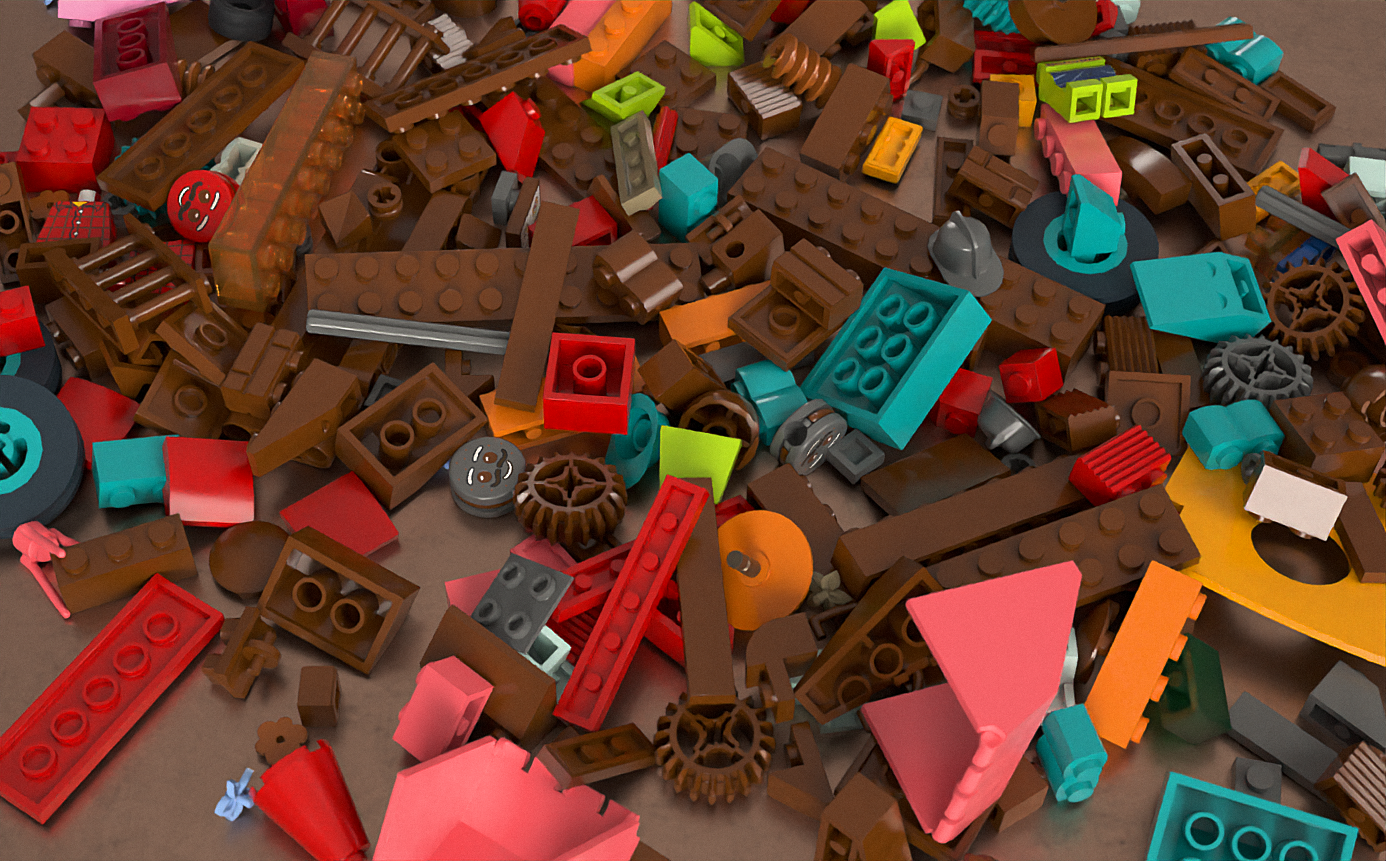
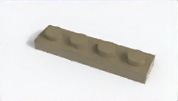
(636, 163)

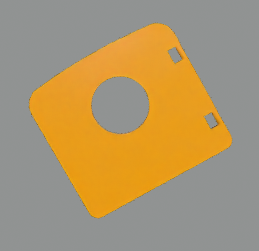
(1212, 509)

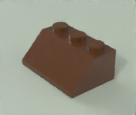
(336, 598)
(522, 692)

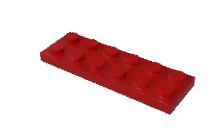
(102, 695)

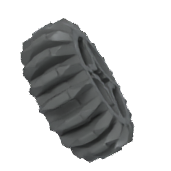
(1254, 371)

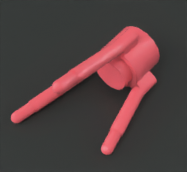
(35, 543)

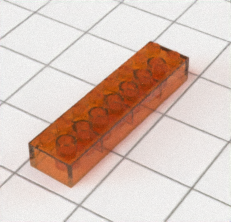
(286, 182)

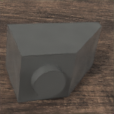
(1347, 708)

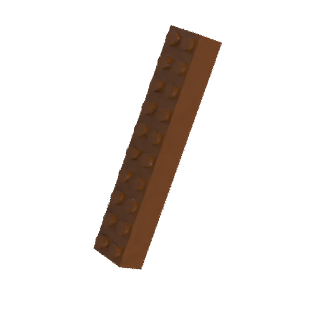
(873, 234)

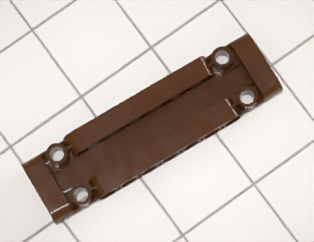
(425, 224)

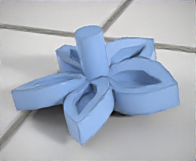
(235, 797)

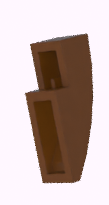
(1149, 174)

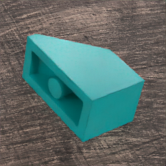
(1091, 219)

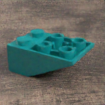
(1201, 296)

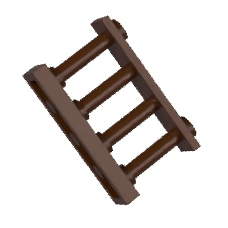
(427, 36)
(105, 307)

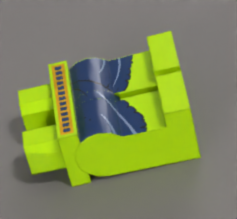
(1087, 87)

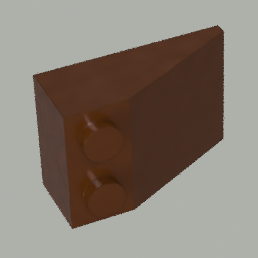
(408, 435)

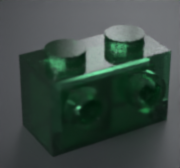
(1195, 694)

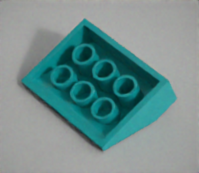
(897, 355)
(1221, 824)

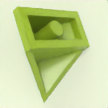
(897, 22)
(711, 40)
(626, 97)

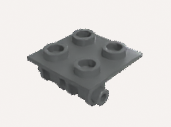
(521, 601)

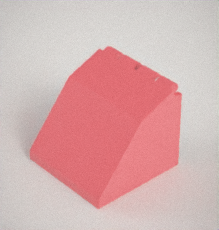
(1003, 666)
(489, 808)

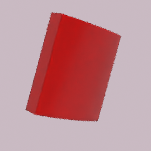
(1001, 55)
(98, 412)
(208, 481)
(344, 513)

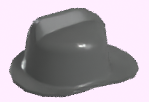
(729, 165)
(966, 255)
(1005, 425)

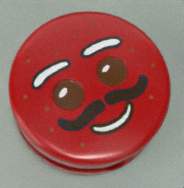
(199, 203)

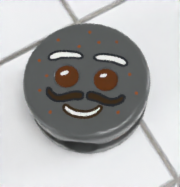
(808, 436)
(485, 476)

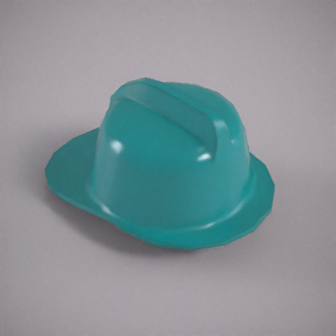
(641, 445)

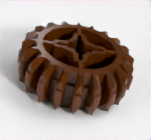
(1321, 282)
(570, 499)
(715, 767)

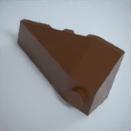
(872, 647)

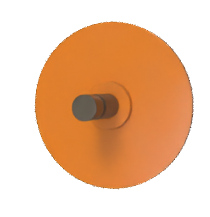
(763, 568)

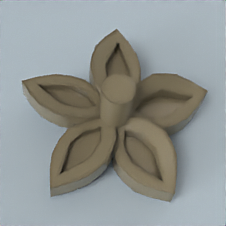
(826, 591)

